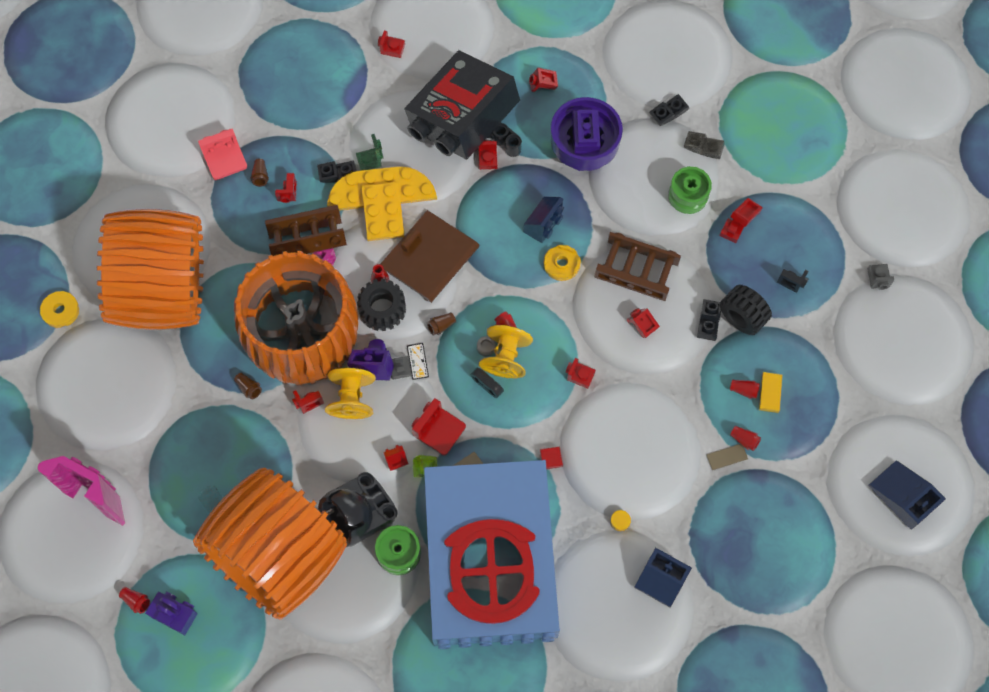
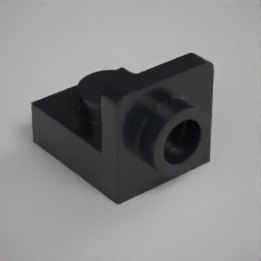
(792, 281)

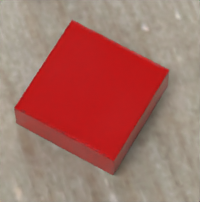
(552, 457)

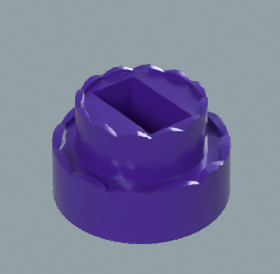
(586, 118)

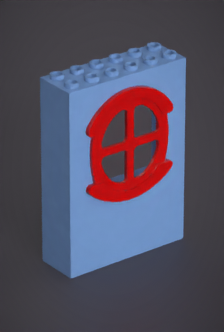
(487, 504)

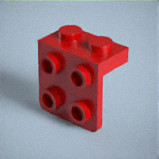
(437, 427)

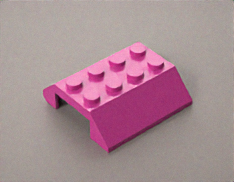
(71, 474)

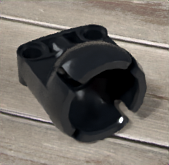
(359, 508)

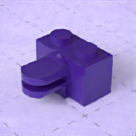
(373, 359)
(171, 612)

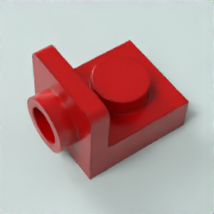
(391, 46)
(544, 79)
(488, 155)
(289, 191)
(643, 321)
(580, 374)
(309, 402)

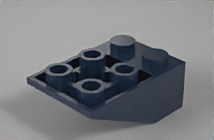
(906, 493)

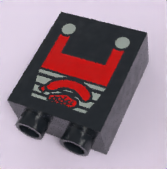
(461, 105)

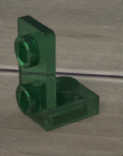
(371, 158)

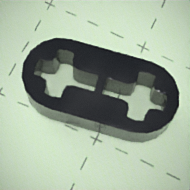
(487, 382)

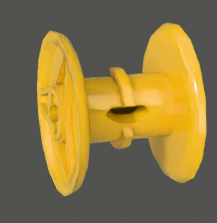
(508, 340)
(351, 383)

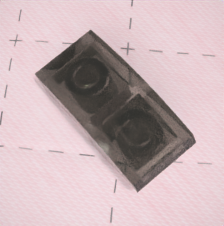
(704, 146)

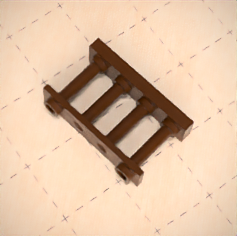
(303, 222)
(625, 279)

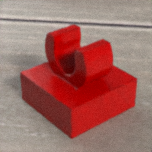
(732, 230)
(396, 457)

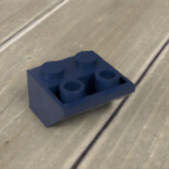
(544, 218)
(662, 577)

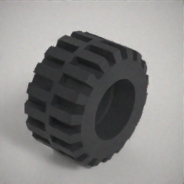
(377, 291)
(745, 309)

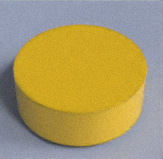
(620, 520)

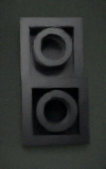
(670, 110)
(332, 172)
(709, 320)

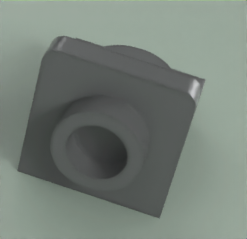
(880, 276)

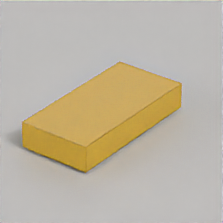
(770, 392)

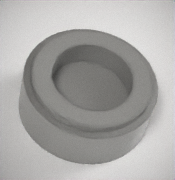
(485, 346)

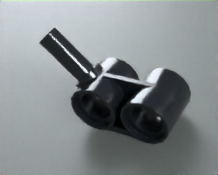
(507, 139)

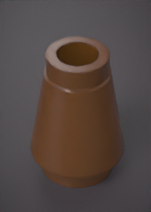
(259, 173)
(440, 323)
(248, 386)

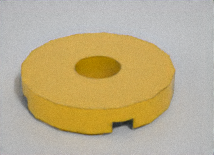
(559, 272)
(52, 302)

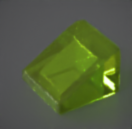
(421, 462)

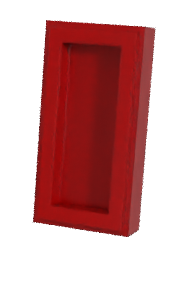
(746, 212)

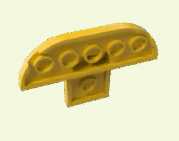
(381, 197)

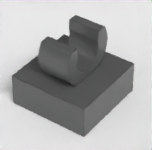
(401, 368)

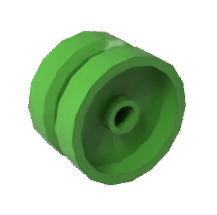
(689, 190)
(393, 539)

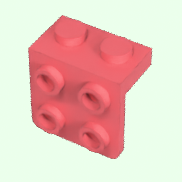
(223, 154)

